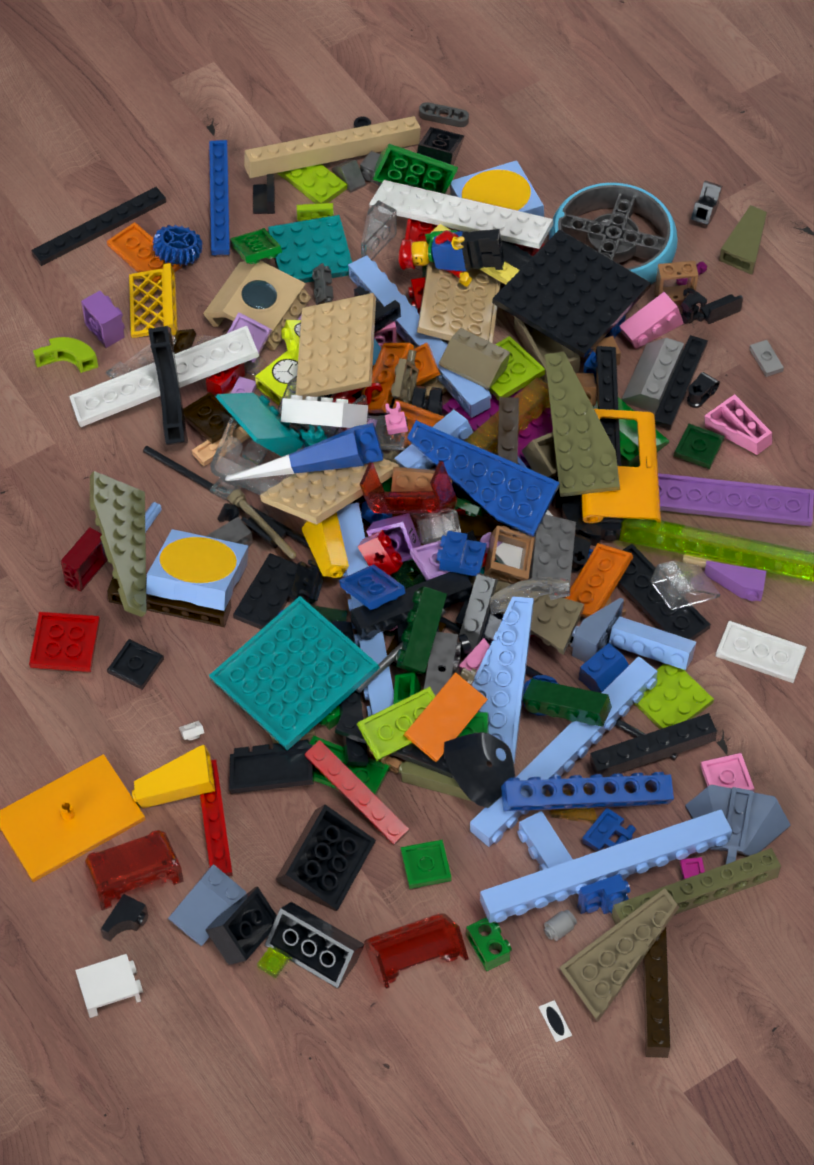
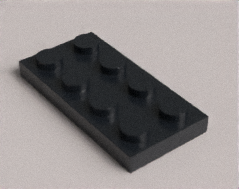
(267, 592)

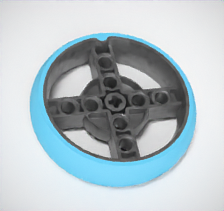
(616, 233)

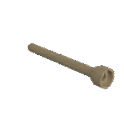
(238, 498)

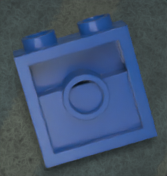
(461, 554)
(603, 894)

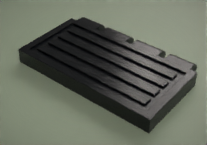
(270, 768)

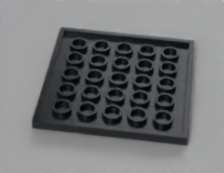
(571, 293)

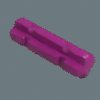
(701, 268)

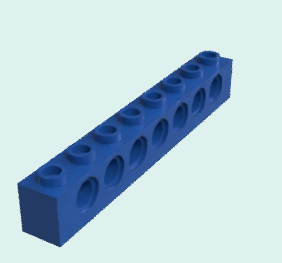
(515, 801)

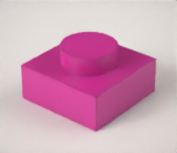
(691, 867)

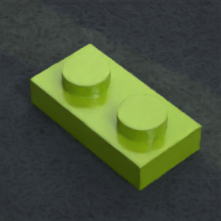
(314, 211)

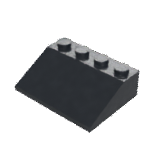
(326, 858)

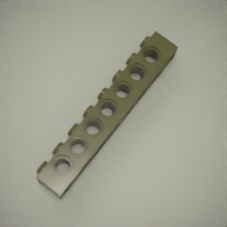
(710, 884)

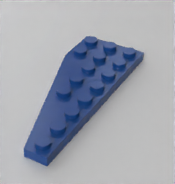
(498, 485)

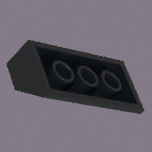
(314, 944)

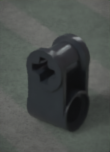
(701, 390)
(580, 551)

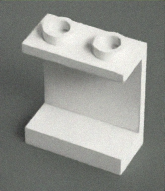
(108, 983)

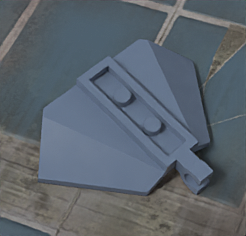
(751, 816)

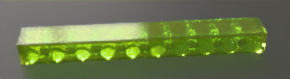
(719, 547)

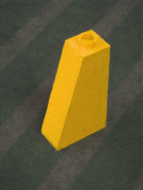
(327, 546)
(176, 780)

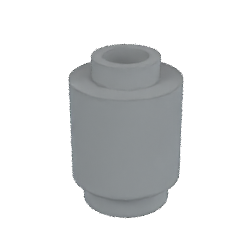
(560, 925)

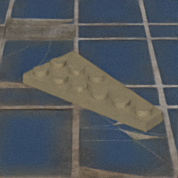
(551, 619)
(611, 959)

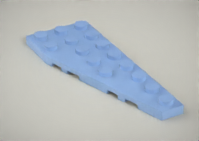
(503, 673)

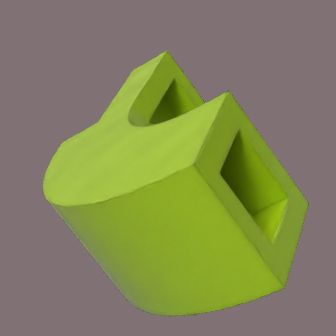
(67, 350)

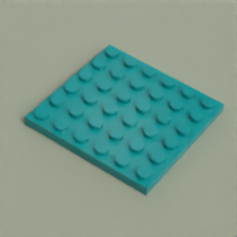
(294, 672)

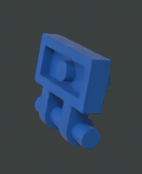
(604, 829)

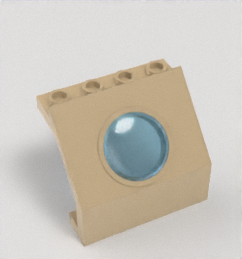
(261, 295)

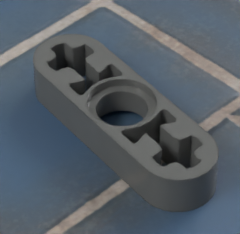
(448, 120)

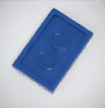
(372, 587)

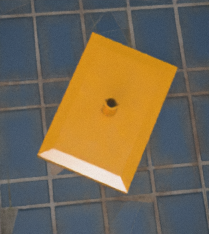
(69, 817)

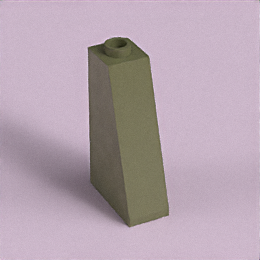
(744, 241)
(429, 779)

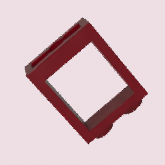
(84, 560)

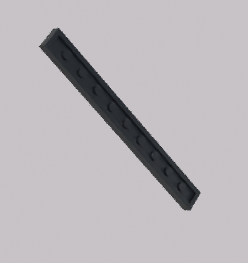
(608, 399)

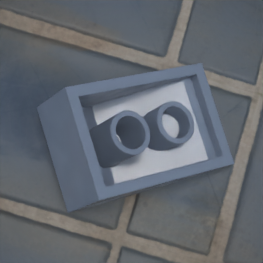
(595, 631)
(204, 903)

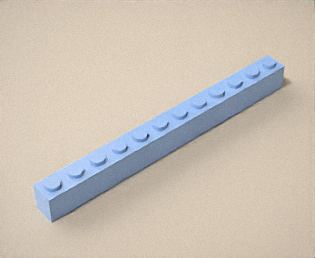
(469, 395)
(380, 690)
(568, 747)
(623, 859)

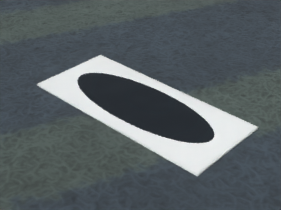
(555, 1021)

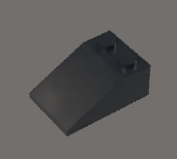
(440, 145)
(242, 927)

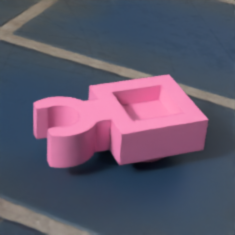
(395, 420)

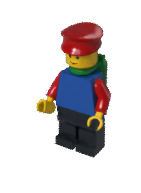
(455, 252)

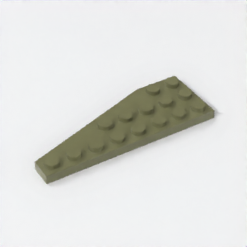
(581, 444)
(122, 524)

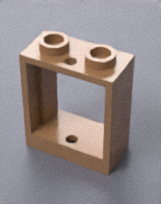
(670, 271)
(504, 572)

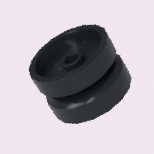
(433, 403)

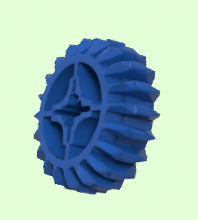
(177, 245)

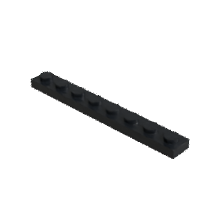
(98, 226)
(355, 752)

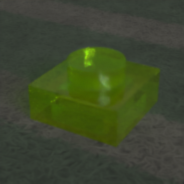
(272, 962)

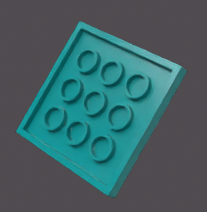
(309, 244)

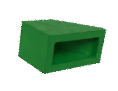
(405, 686)

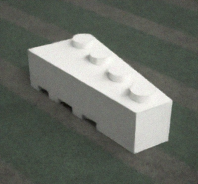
(323, 412)

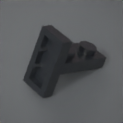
(383, 314)

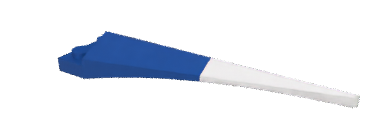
(344, 450)

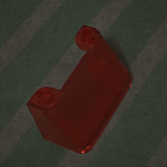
(132, 866)

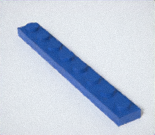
(219, 198)

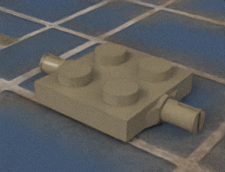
(405, 379)

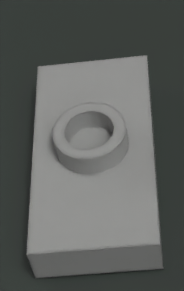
(766, 358)

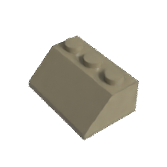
(475, 358)

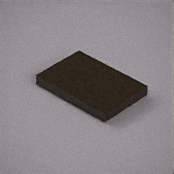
(208, 417)

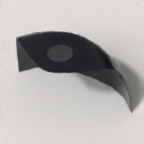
(467, 763)

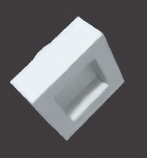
(191, 731)

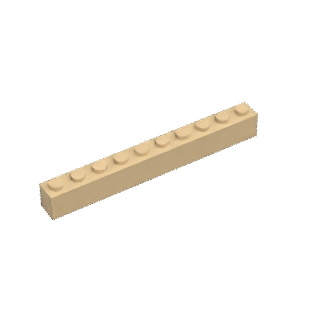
(331, 147)

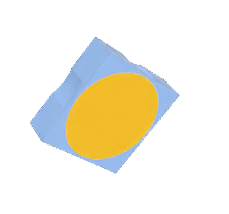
(500, 186)
(197, 569)

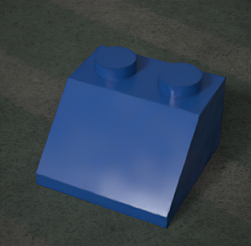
(602, 668)

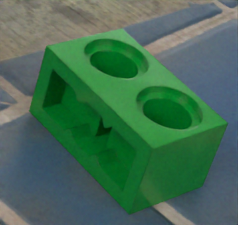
(484, 944)

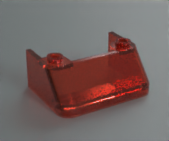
(435, 501)
(414, 945)

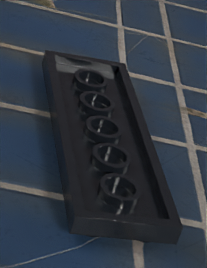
(637, 586)

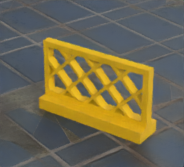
(168, 296)

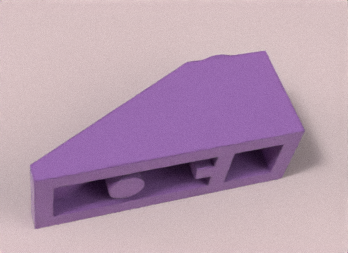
(740, 580)

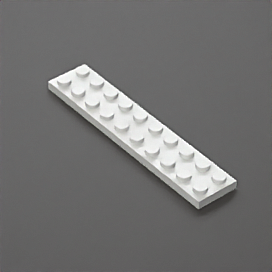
(463, 213)
(143, 383)

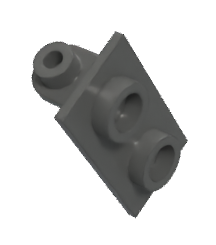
(321, 277)

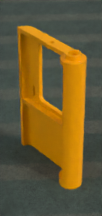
(638, 485)

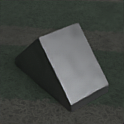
(350, 174)

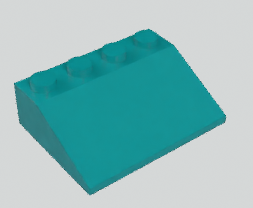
(262, 422)

